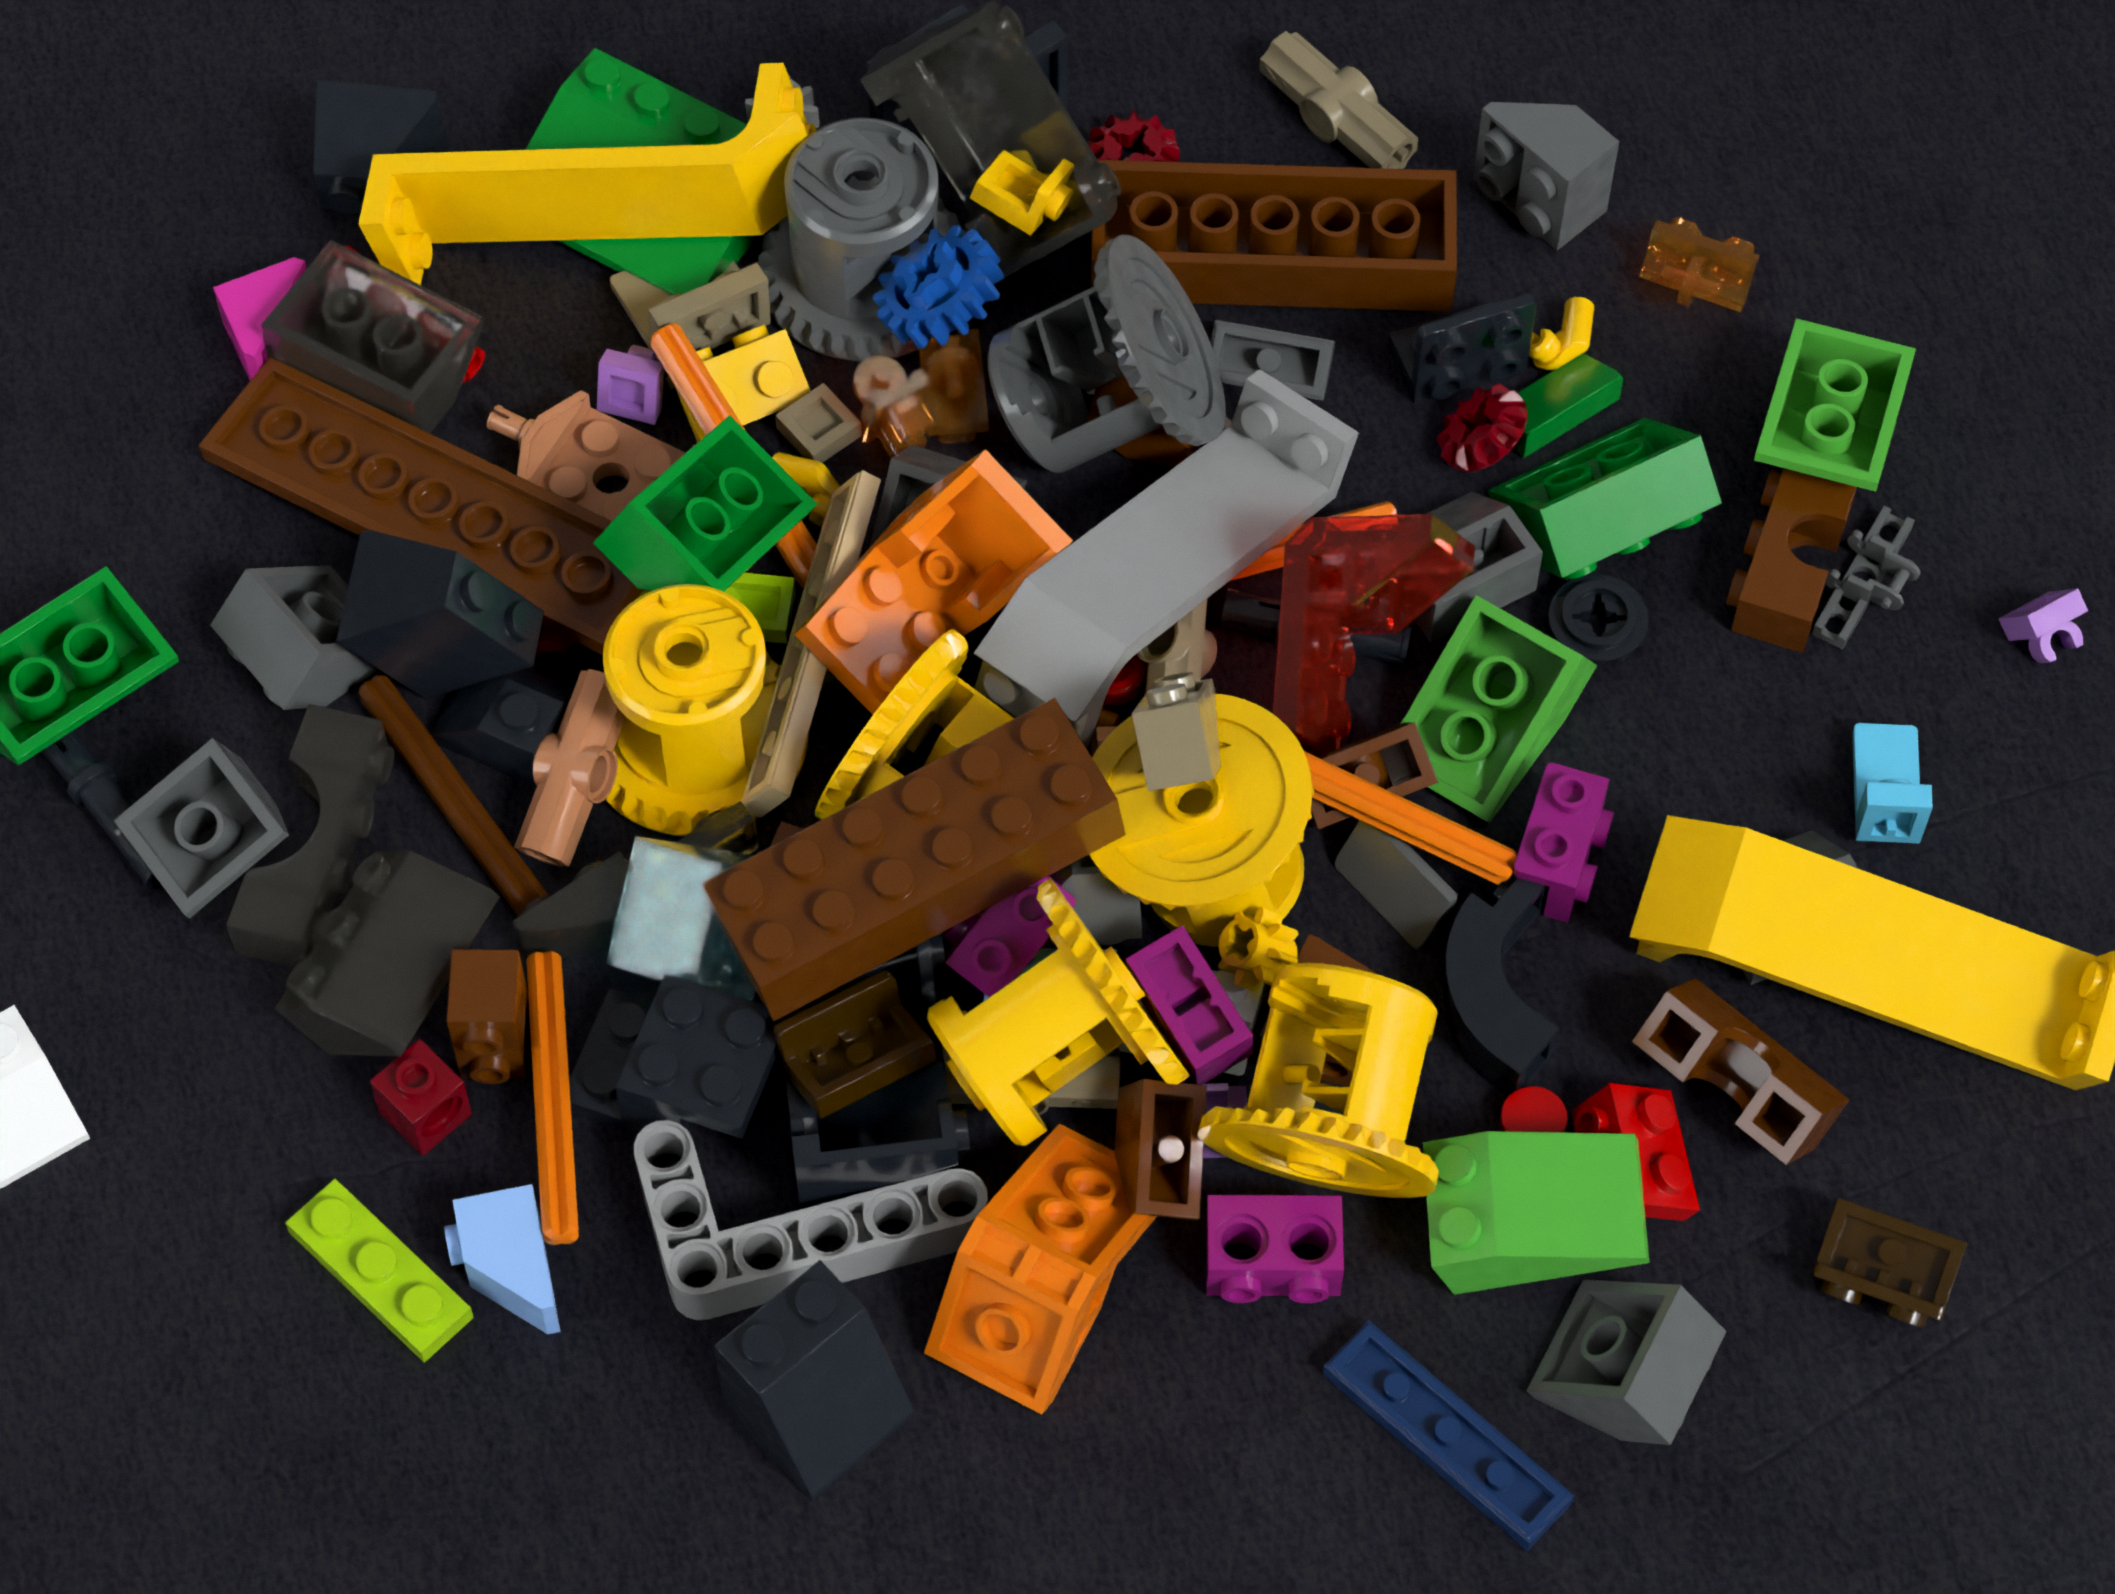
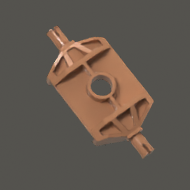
(578, 446)

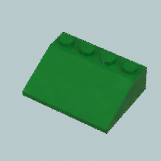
(621, 106)

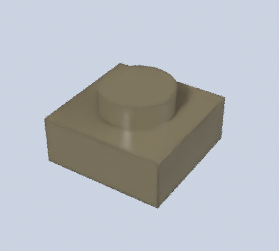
(818, 424)

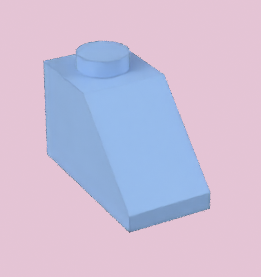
(505, 1253)

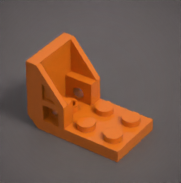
(932, 571)
(1036, 1270)

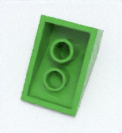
(1835, 405)
(1494, 705)
(1534, 1207)

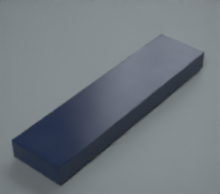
(1448, 1435)

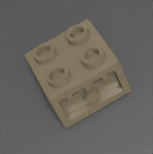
(707, 314)

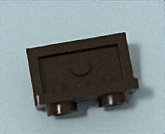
(852, 1044)
(1888, 1261)

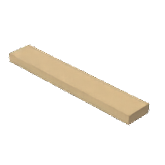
(801, 671)

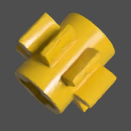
(1256, 948)

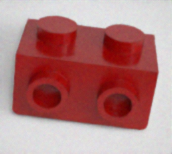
(1663, 1157)

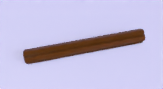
(451, 793)

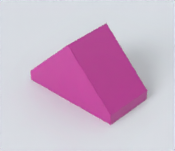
(248, 302)

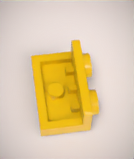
(754, 377)

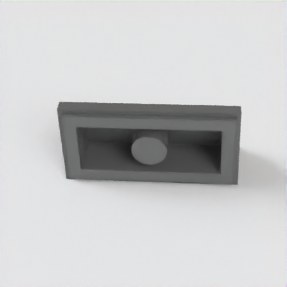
(1290, 358)
(1397, 884)

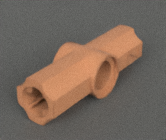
(572, 772)

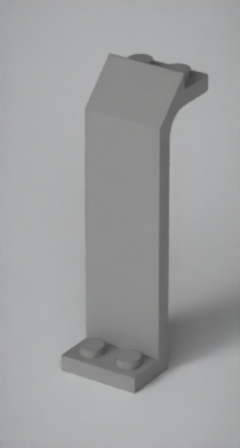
(1163, 554)

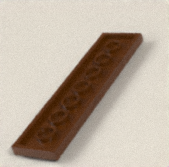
(406, 483)

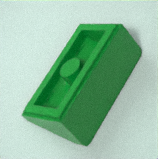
(1566, 400)

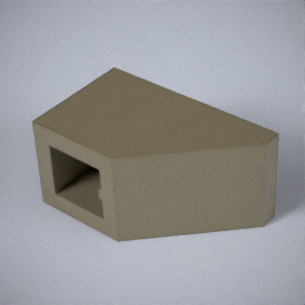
(1178, 731)

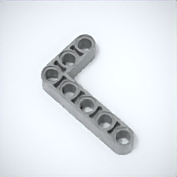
(790, 1234)

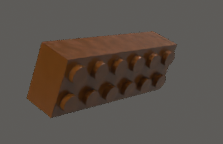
(1293, 232)
(914, 858)

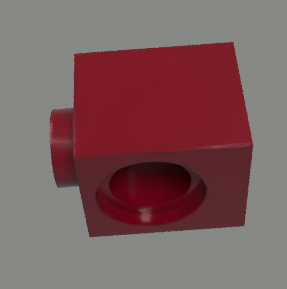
(421, 1097)

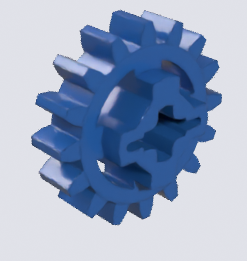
(938, 287)

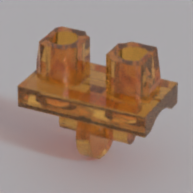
(1699, 265)
(956, 388)
(892, 405)

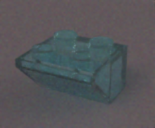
(668, 921)

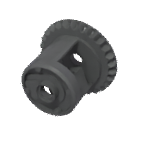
(843, 234)
(1126, 326)

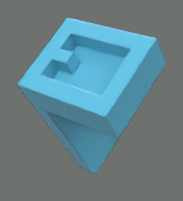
(1887, 784)

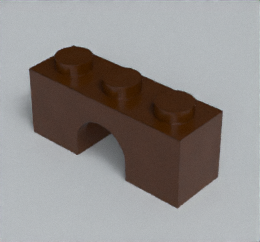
(1779, 591)
(1709, 1040)

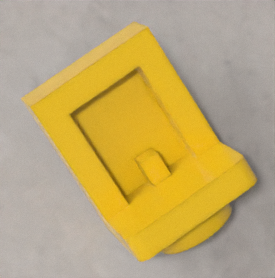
(1023, 193)

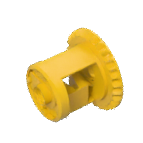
(920, 699)
(694, 700)
(1213, 842)
(1049, 1026)
(1374, 1031)

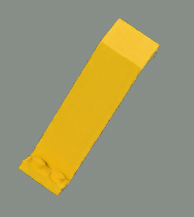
(587, 191)
(1879, 950)

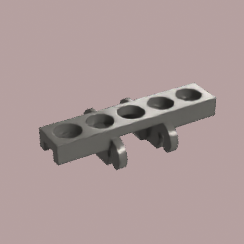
(1872, 590)

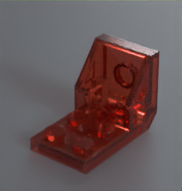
(1325, 582)

